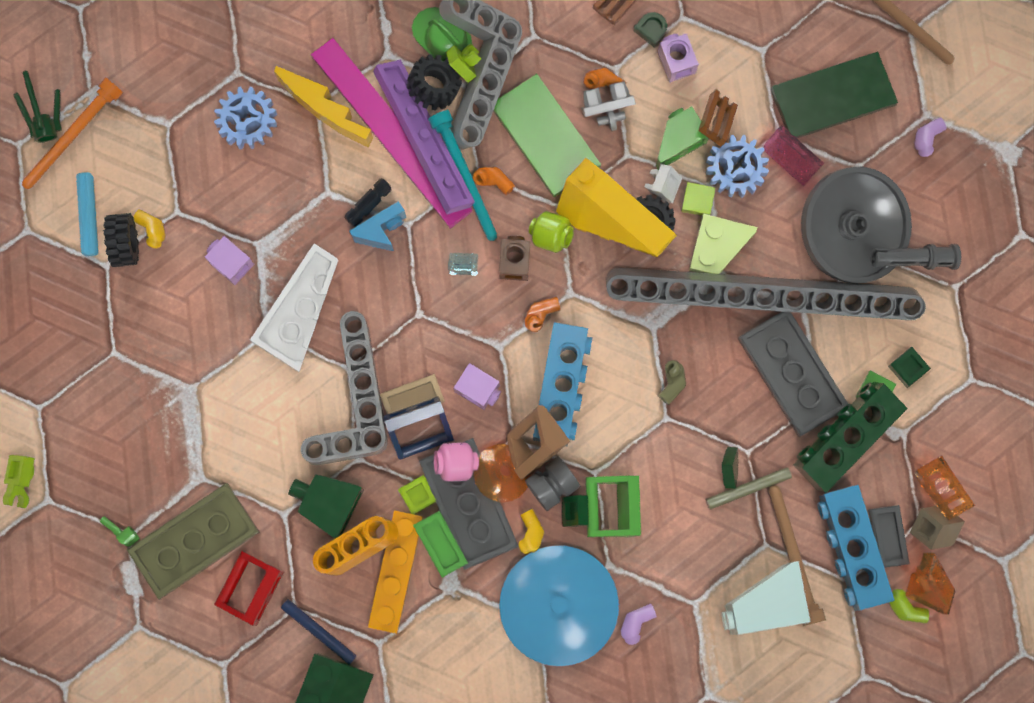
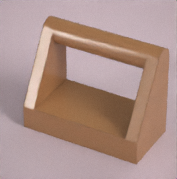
(551, 438)

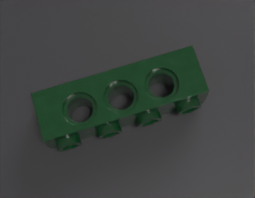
(885, 411)

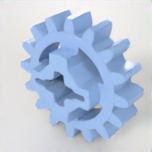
(246, 105)
(745, 172)

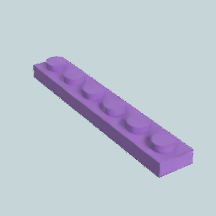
(425, 142)

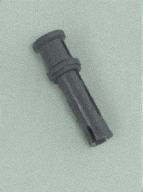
(928, 257)

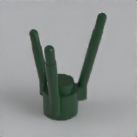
(42, 127)

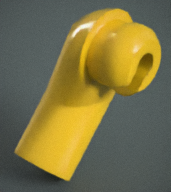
(154, 228)
(534, 533)

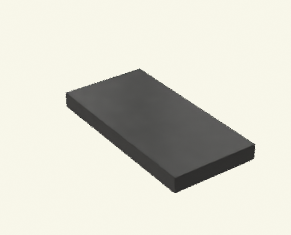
(793, 372)
(472, 518)

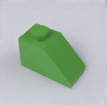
(680, 136)

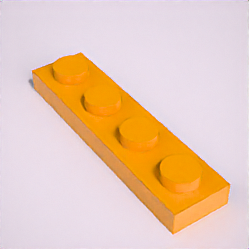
(395, 575)

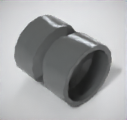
(552, 483)

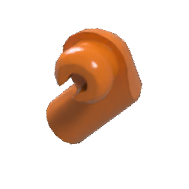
(600, 78)
(493, 177)
(538, 312)

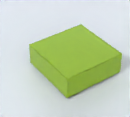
(698, 199)
(417, 495)

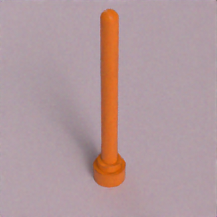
(106, 93)

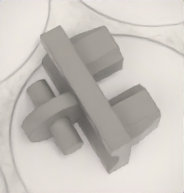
(620, 99)

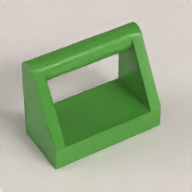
(628, 506)

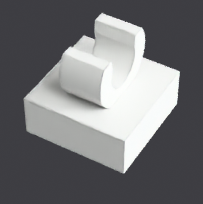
(665, 184)

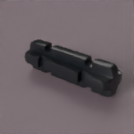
(368, 202)

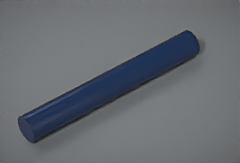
(318, 631)

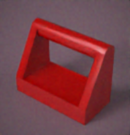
(262, 596)

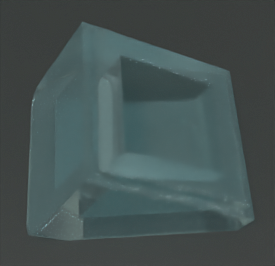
(463, 264)

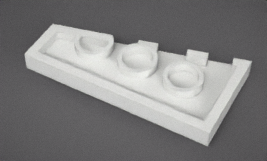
(294, 314)

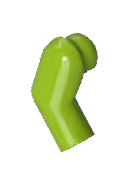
(905, 610)

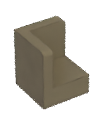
(934, 529)

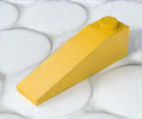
(606, 209)

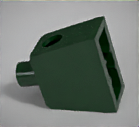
(327, 502)

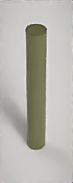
(748, 488)

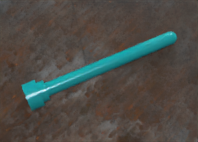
(443, 125)

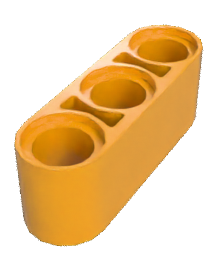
(341, 546)

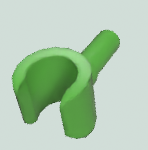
(126, 537)

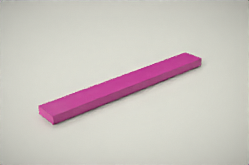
(380, 120)

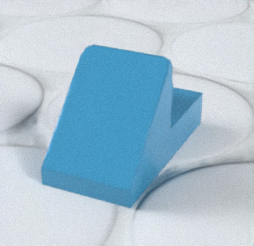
(372, 230)

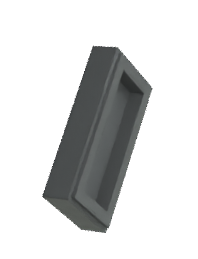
(889, 535)

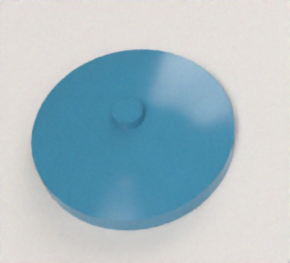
(559, 605)

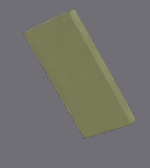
(193, 541)

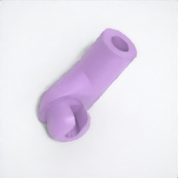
(925, 136)
(633, 623)

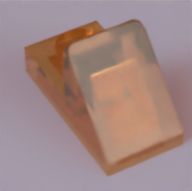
(931, 585)

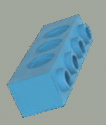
(564, 338)
(877, 589)

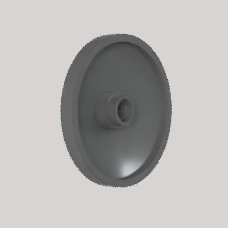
(849, 217)

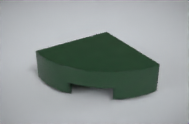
(730, 467)

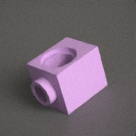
(677, 68)
(228, 260)
(478, 387)

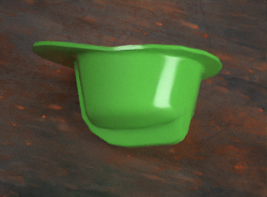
(437, 34)

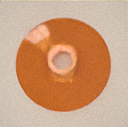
(491, 480)

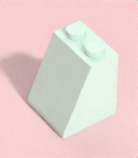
(769, 604)

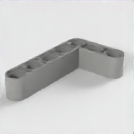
(486, 68)
(360, 399)

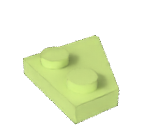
(718, 243)

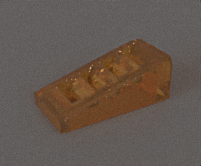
(939, 464)

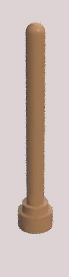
(915, 30)
(815, 613)

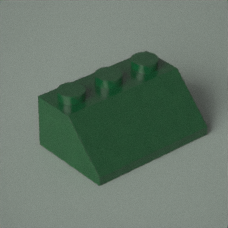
(333, 682)

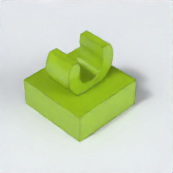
(464, 61)

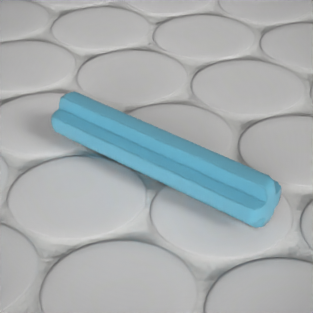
(87, 214)

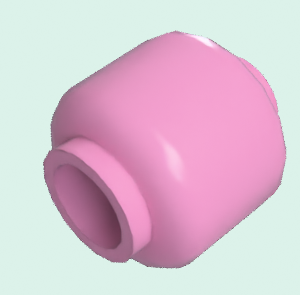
(455, 461)

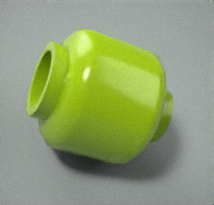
(551, 232)

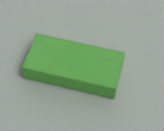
(440, 544)

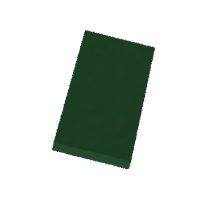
(834, 95)

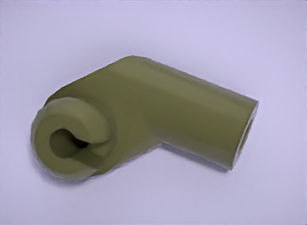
(676, 381)

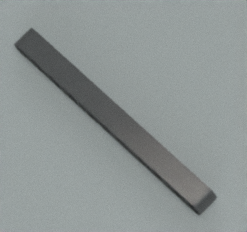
(777, 299)

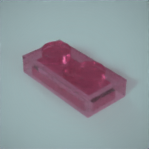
(792, 155)

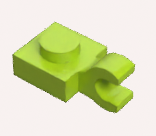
(17, 476)

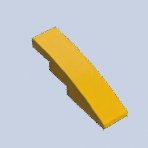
(317, 101)

